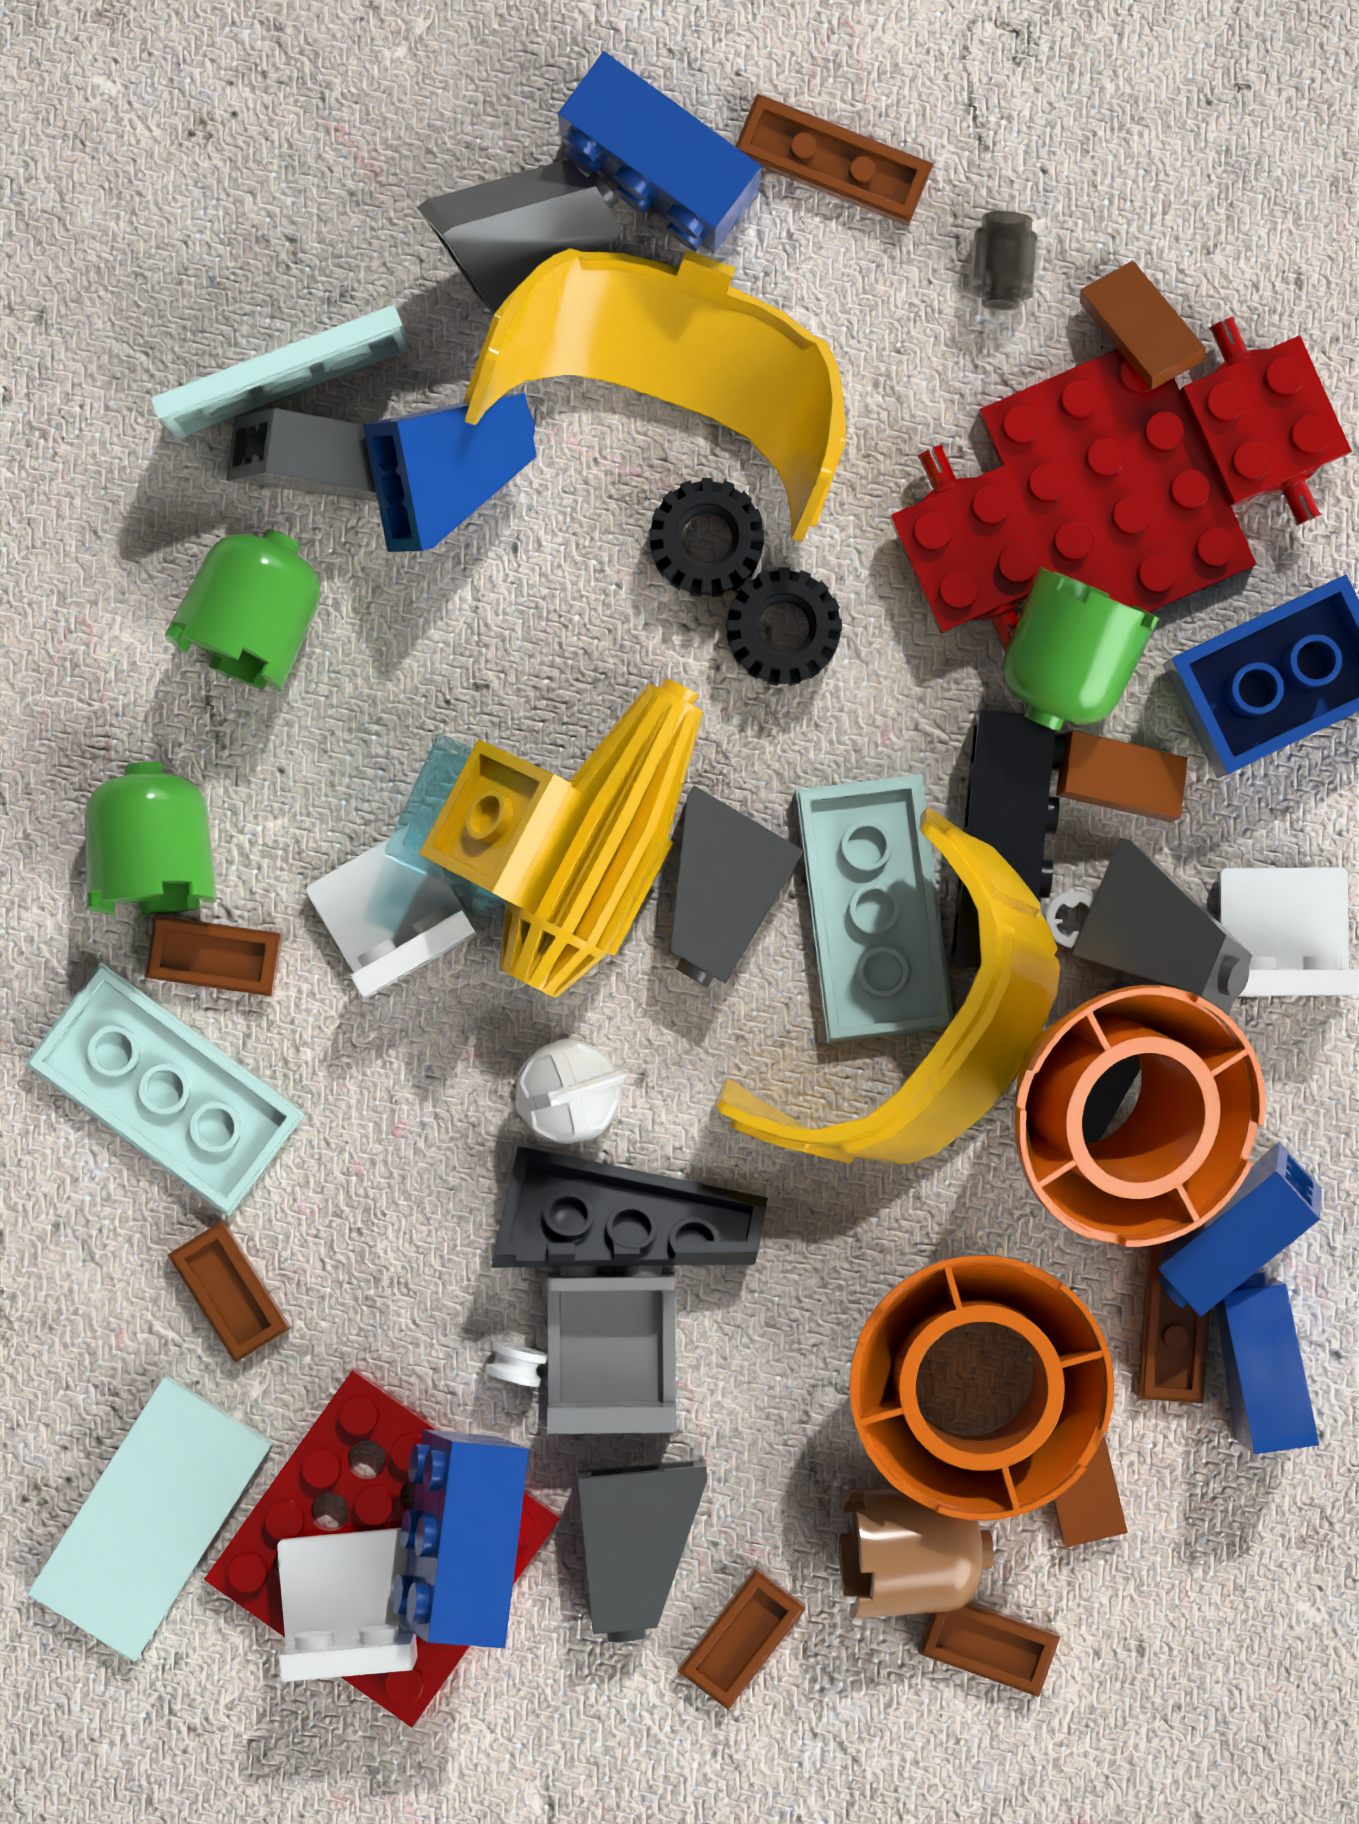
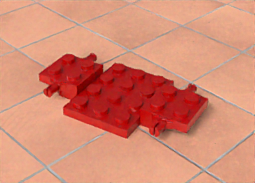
(1121, 482)

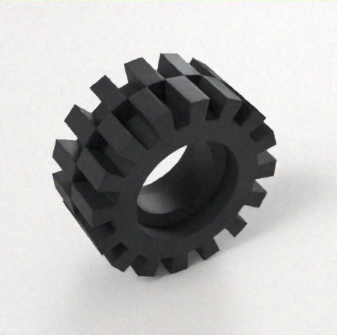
(714, 499)
(792, 588)

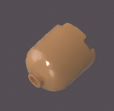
(908, 1556)

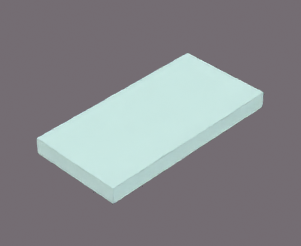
(282, 373)
(874, 908)
(165, 1088)
(150, 1518)

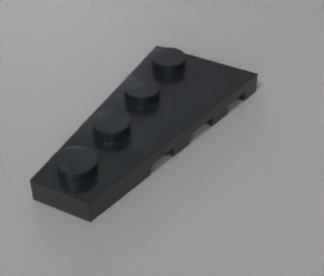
(610, 1215)

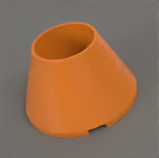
(1181, 1144)
(1030, 1455)

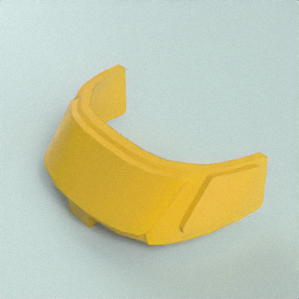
(681, 341)
(976, 1051)

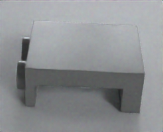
(611, 1351)

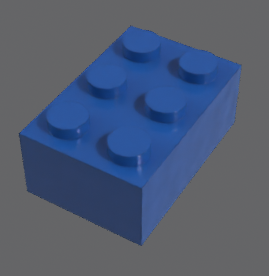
(657, 154)
(1272, 677)
(461, 1538)

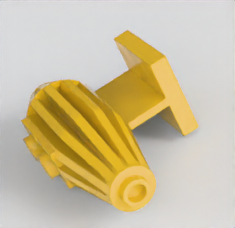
(575, 850)

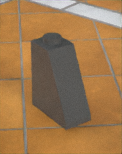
(518, 222)
(301, 454)
(724, 886)
(1157, 933)
(635, 1539)

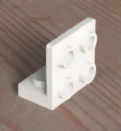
(388, 918)
(1292, 927)
(342, 1605)

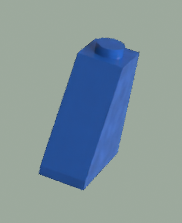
(440, 470)
(1254, 1226)
(1265, 1368)

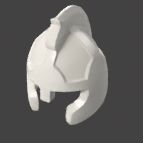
(568, 1091)

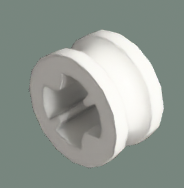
(1067, 900)
(516, 1363)

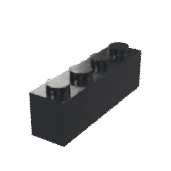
(1008, 810)

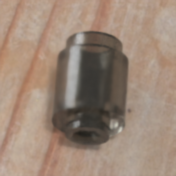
(1003, 260)

